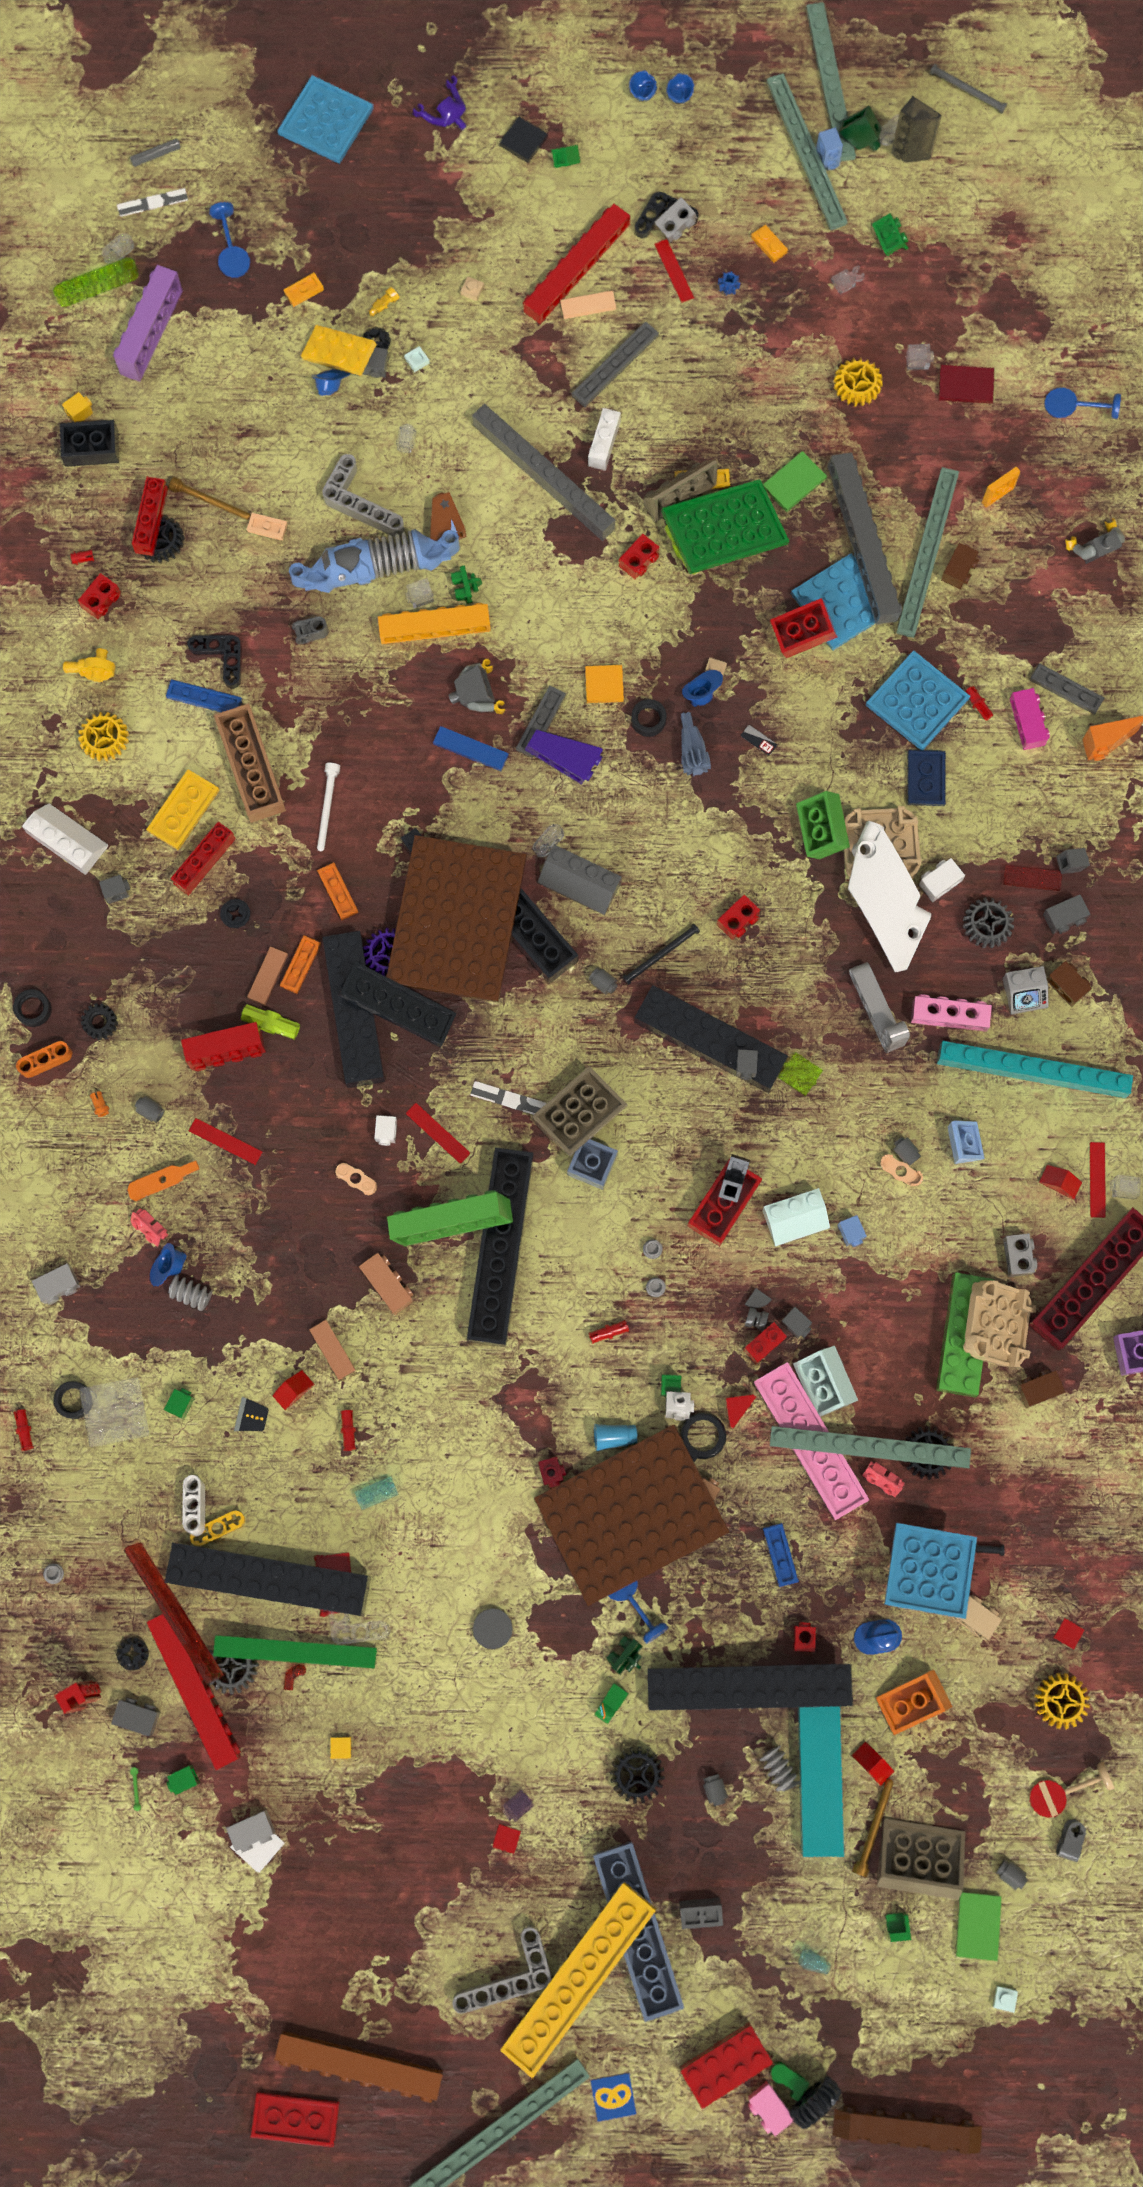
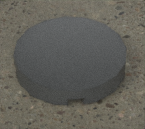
(492, 1628)

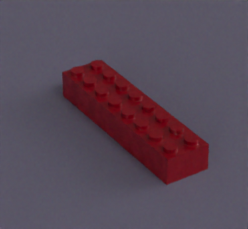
(1091, 1282)

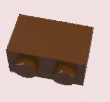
(960, 565)
(1069, 983)
(1040, 1389)

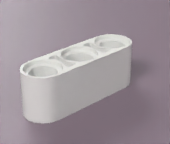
(198, 1513)

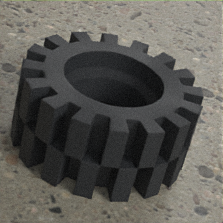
(90, 1014)

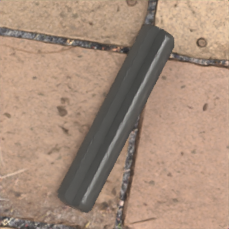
(155, 152)

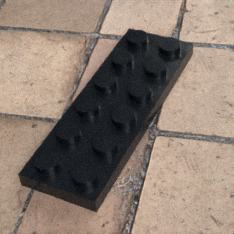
(397, 1004)

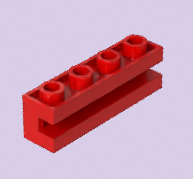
(149, 516)
(203, 858)
(78, 1695)

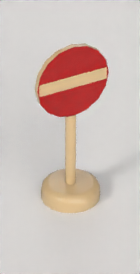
(1050, 1798)

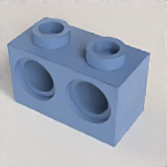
(829, 148)

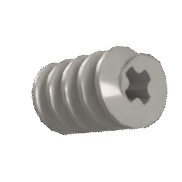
(189, 1294)
(779, 1769)

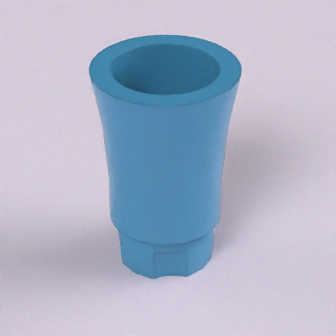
(614, 1436)

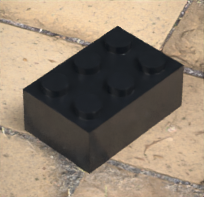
(89, 443)

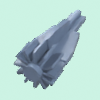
(694, 757)

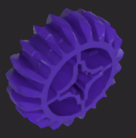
(381, 955)

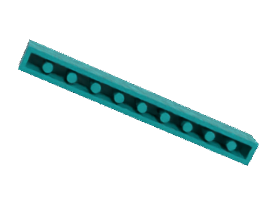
(1035, 1069)

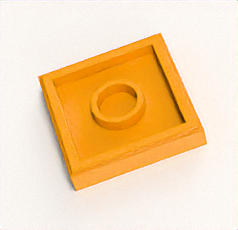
(1001, 487)
(604, 684)

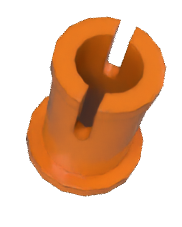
(99, 1104)

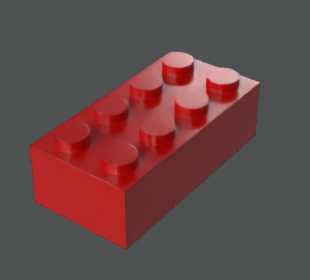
(223, 1046)
(718, 1215)
(725, 2065)

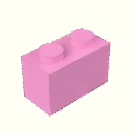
(770, 2108)

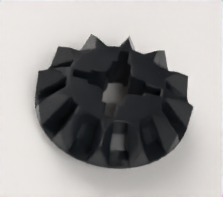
(383, 337)
(232, 906)
(139, 1647)

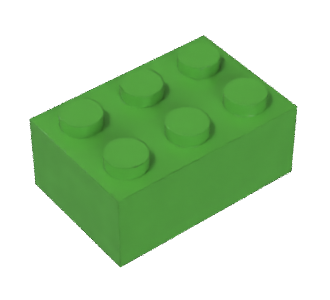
(822, 825)

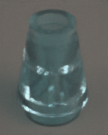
(813, 1962)

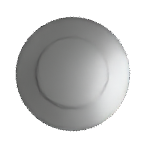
(652, 1249)
(655, 1287)
(53, 1573)

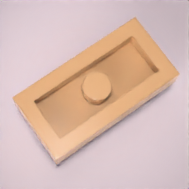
(267, 526)

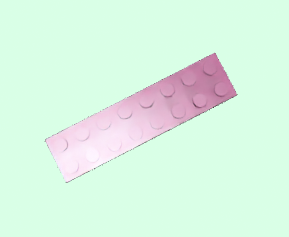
(827, 1471)

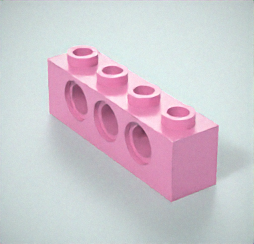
(921, 1015)

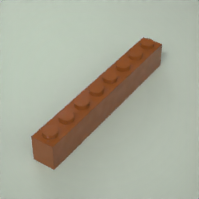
(359, 2066)

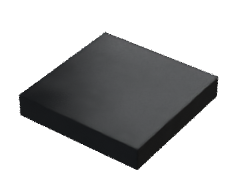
(523, 139)

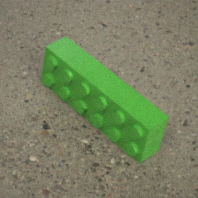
(449, 1218)
(958, 1370)

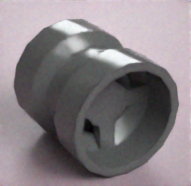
(761, 1319)

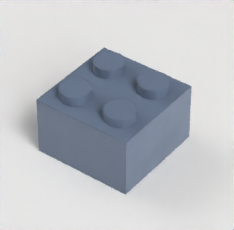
(592, 1163)

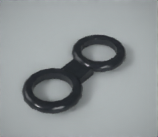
(695, 1454)

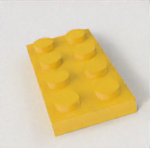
(338, 350)
(183, 809)

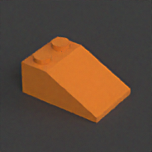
(1106, 737)
(914, 1702)

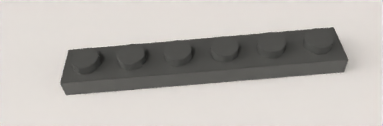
(615, 364)

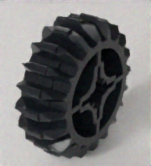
(165, 548)
(928, 1435)
(625, 1788)
(815, 2102)

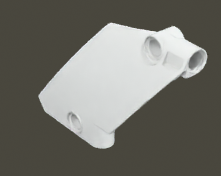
(887, 896)

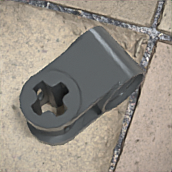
(309, 630)
(1071, 1843)

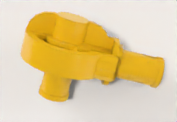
(92, 668)

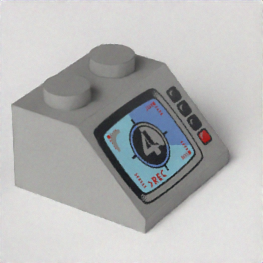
(1026, 990)

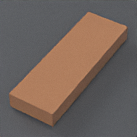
(267, 976)
(332, 1350)

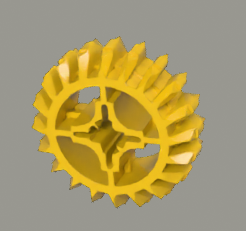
(865, 389)
(108, 723)
(1079, 1704)

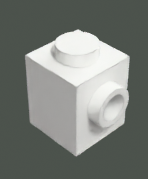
(679, 1405)

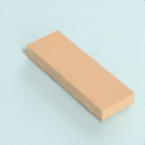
(588, 304)

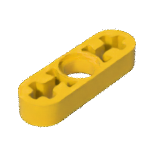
(229, 1516)

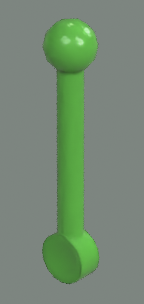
(134, 1771)

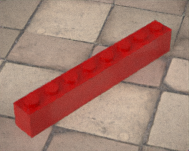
(576, 263)
(195, 1695)

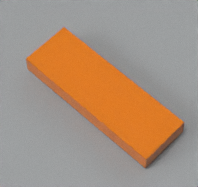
(337, 891)
(300, 964)

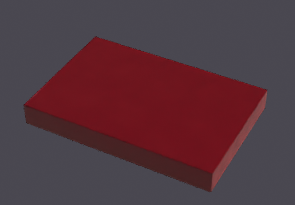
(966, 384)

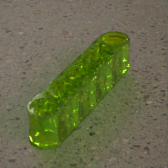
(91, 289)

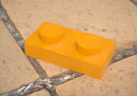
(769, 243)
(303, 289)

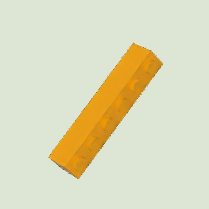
(434, 623)

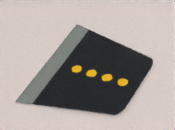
(251, 1416)

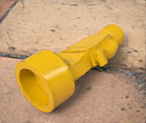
(381, 304)

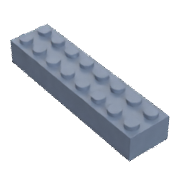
(647, 1954)

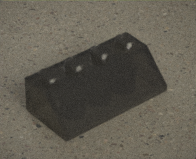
(915, 132)

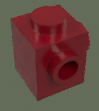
(551, 1472)

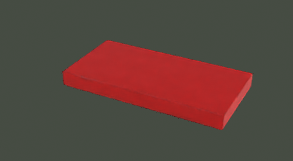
(295, 2119)

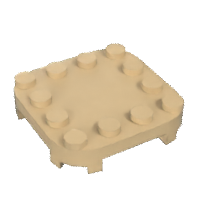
(898, 825)
(998, 1323)

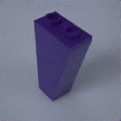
(565, 755)

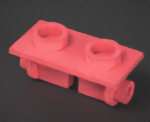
(153, 1233)
(875, 1475)

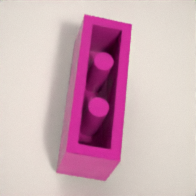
(1029, 718)

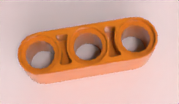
(35, 1058)

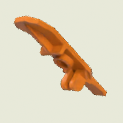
(152, 1183)

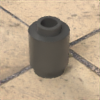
(603, 981)
(149, 1109)
(906, 1150)
(715, 1790)
(1012, 1874)

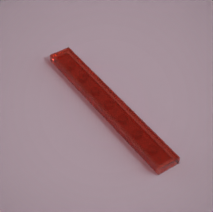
(173, 1612)

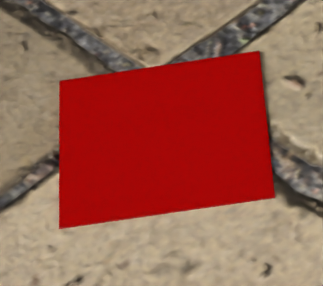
(1069, 1633)
(506, 1839)

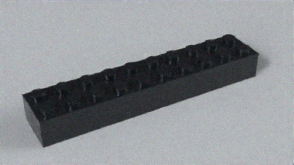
(500, 1251)
(268, 1579)
(750, 1687)

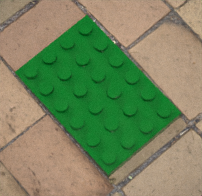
(725, 526)

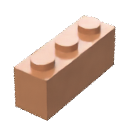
(387, 1283)

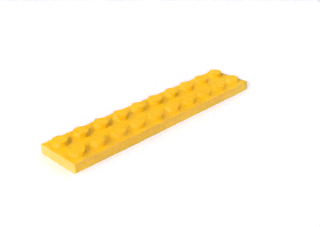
(578, 1980)

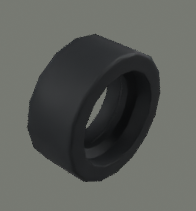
(651, 704)
(22, 997)
(58, 1400)

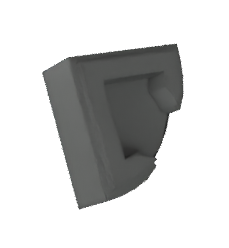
(758, 1300)

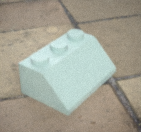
(796, 1217)
(825, 1381)

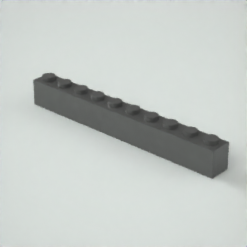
(543, 472)
(864, 538)

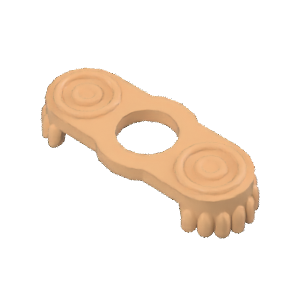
(890, 1164)
(366, 1184)

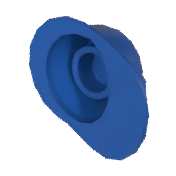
(329, 381)
(701, 688)
(167, 1264)
(878, 1637)

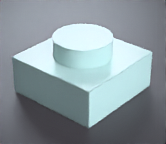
(416, 359)
(1005, 1999)

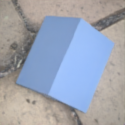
(965, 1141)

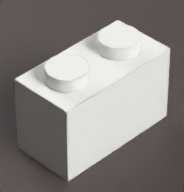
(941, 879)

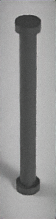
(968, 88)

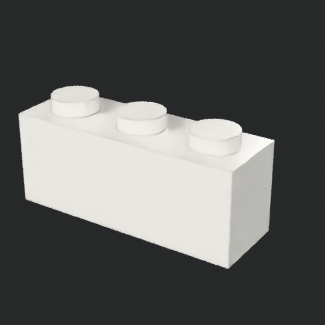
(604, 439)

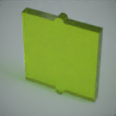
(800, 1074)

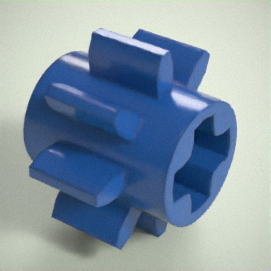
(729, 283)

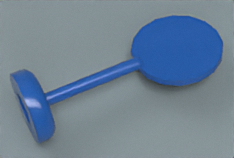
(233, 260)
(1063, 402)
(627, 1593)

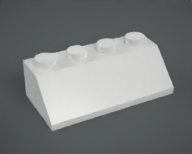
(65, 837)

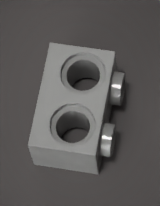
(672, 215)
(1013, 1255)

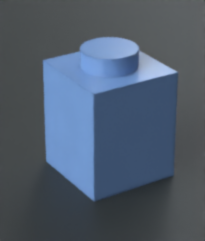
(852, 1231)

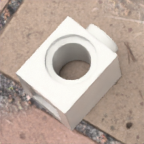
(385, 1130)

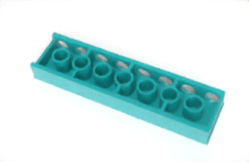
(820, 1782)

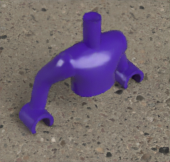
(449, 109)

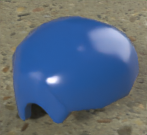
(643, 85)
(680, 88)

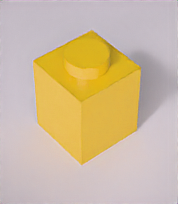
(78, 408)

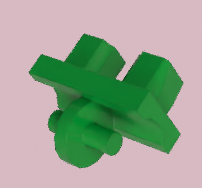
(461, 577)

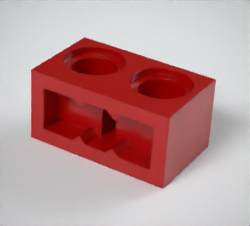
(635, 554)
(95, 594)
(735, 915)
(764, 1343)

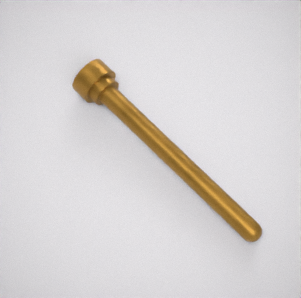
(176, 485)
(861, 1866)

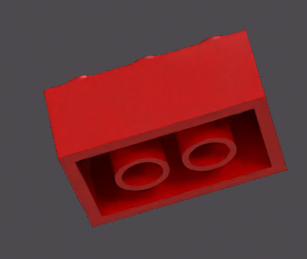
(803, 628)

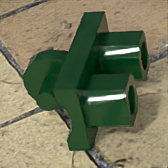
(628, 1659)

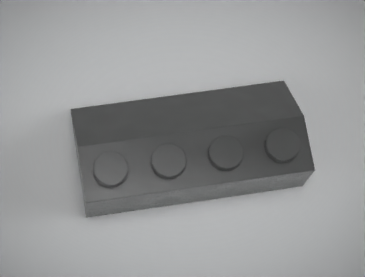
(579, 879)

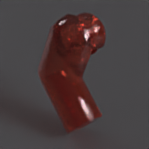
(291, 1674)

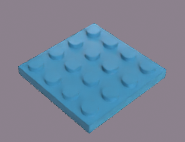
(325, 119)
(844, 597)
(917, 700)
(930, 1571)

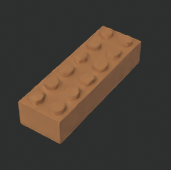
(249, 763)

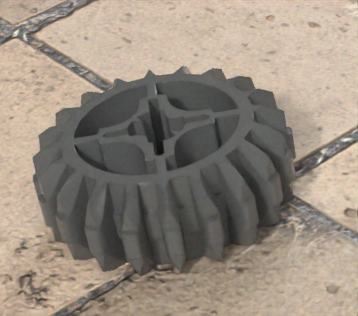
(973, 926)
(232, 1675)

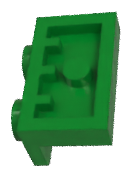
(890, 235)

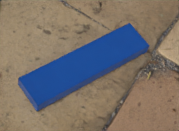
(202, 696)
(470, 748)

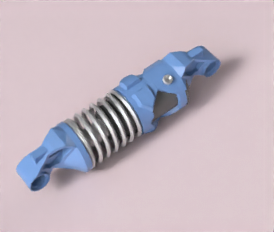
(366, 560)

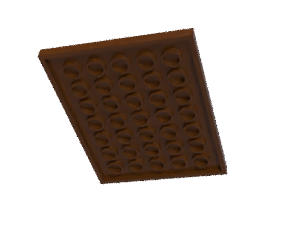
(456, 918)
(631, 1515)

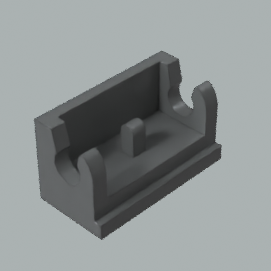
(701, 1913)

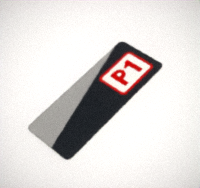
(758, 740)

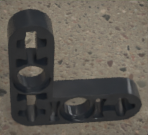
(658, 209)
(224, 648)

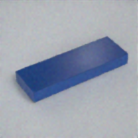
(780, 1555)

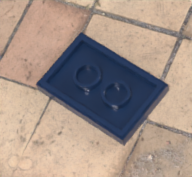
(926, 778)

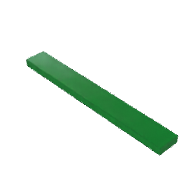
(294, 1652)

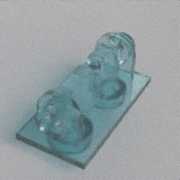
(376, 1493)

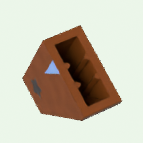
(445, 517)

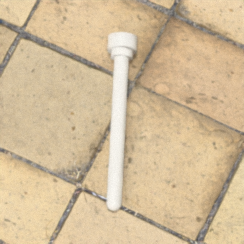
(332, 771)

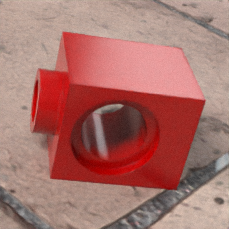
(808, 1646)

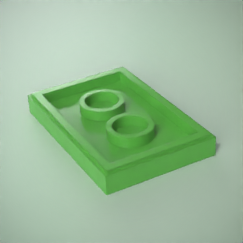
(794, 481)
(978, 1926)

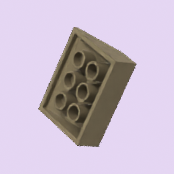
(683, 488)
(579, 1111)
(921, 1859)

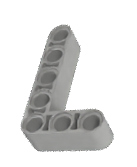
(357, 502)
(889, 1033)
(510, 1981)

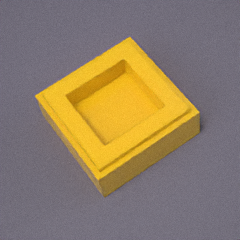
(340, 1747)

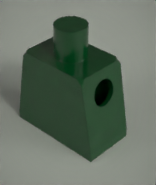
(862, 129)

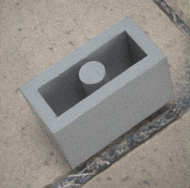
(56, 1284)
(251, 1831)

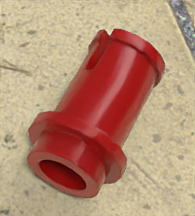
(80, 557)

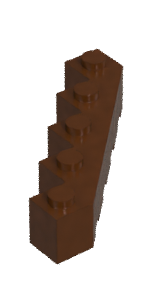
(907, 2130)

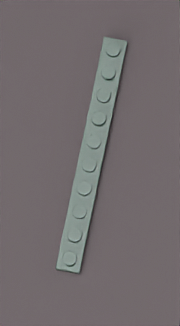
(829, 73)
(806, 151)
(927, 552)
(870, 1447)
(505, 2127)

